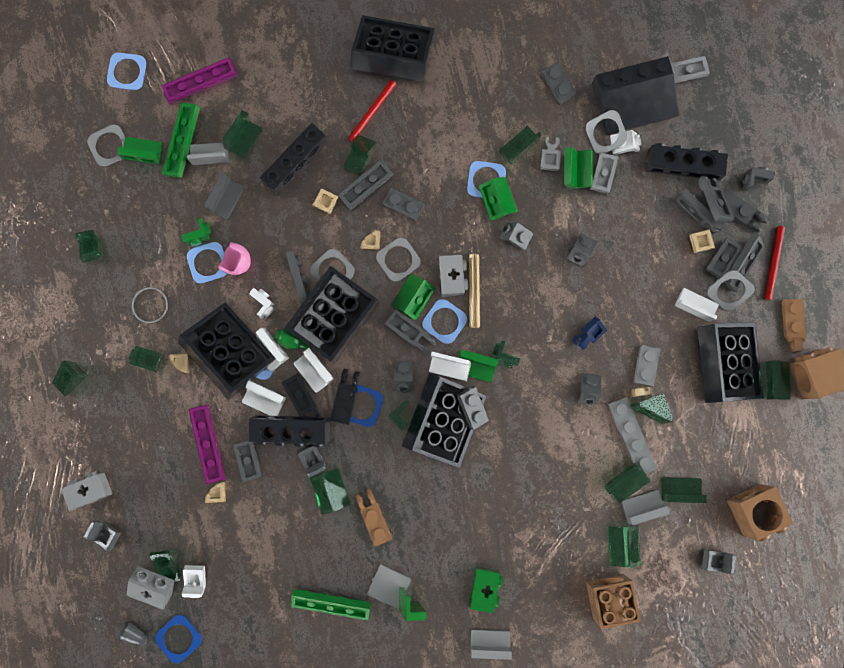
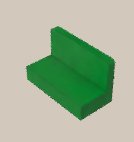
(141, 150)
(578, 168)
(497, 198)
(413, 296)
(481, 366)
(410, 610)

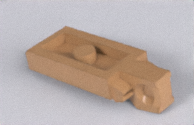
(794, 323)

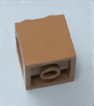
(819, 372)
(777, 514)
(613, 601)

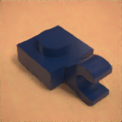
(592, 333)

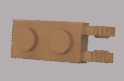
(374, 519)

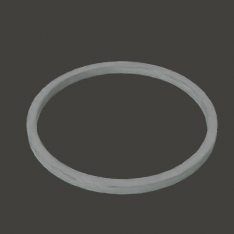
(132, 305)

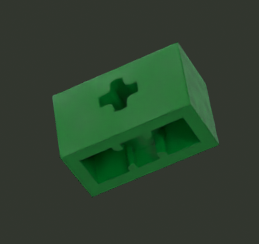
(489, 601)

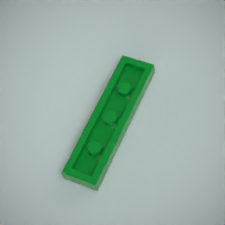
(181, 140)
(330, 604)

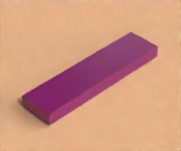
(199, 80)
(207, 444)

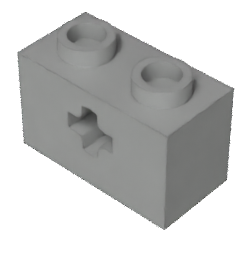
(450, 264)
(75, 495)
(150, 587)

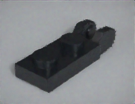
(300, 396)
(345, 399)

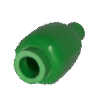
(288, 340)

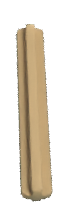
(474, 292)

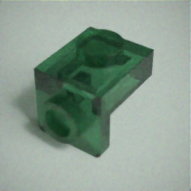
(88, 246)
(145, 358)
(506, 359)

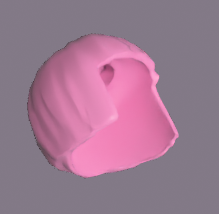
(235, 260)

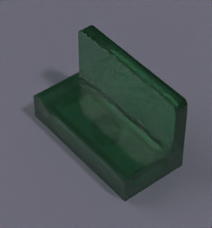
(241, 135)
(520, 145)
(777, 380)
(397, 418)
(627, 482)
(682, 490)
(330, 491)
(624, 546)

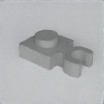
(550, 157)

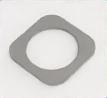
(614, 115)
(92, 139)
(331, 253)
(733, 274)
(398, 276)

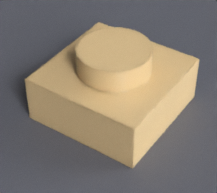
(325, 201)
(702, 241)

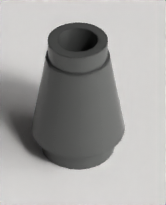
(131, 634)

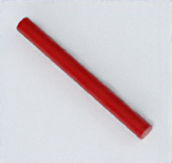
(372, 110)
(774, 263)

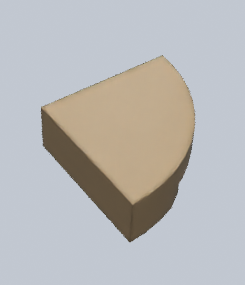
(371, 242)
(181, 362)
(640, 391)
(216, 493)

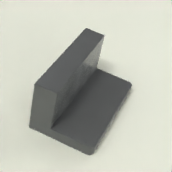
(223, 196)

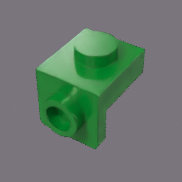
(197, 237)

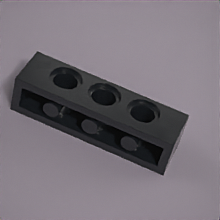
(715, 158)
(294, 159)
(318, 425)

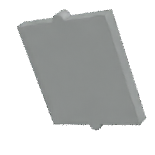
(386, 585)

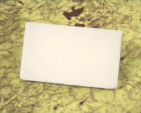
(697, 305)
(272, 345)
(449, 366)
(313, 370)
(263, 399)

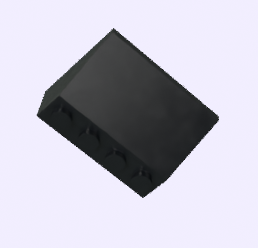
(392, 48)
(638, 93)
(332, 314)
(226, 350)
(730, 362)
(439, 422)

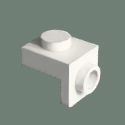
(632, 143)
(262, 296)
(194, 581)

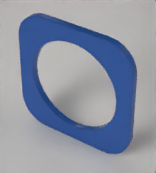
(379, 401)
(196, 639)

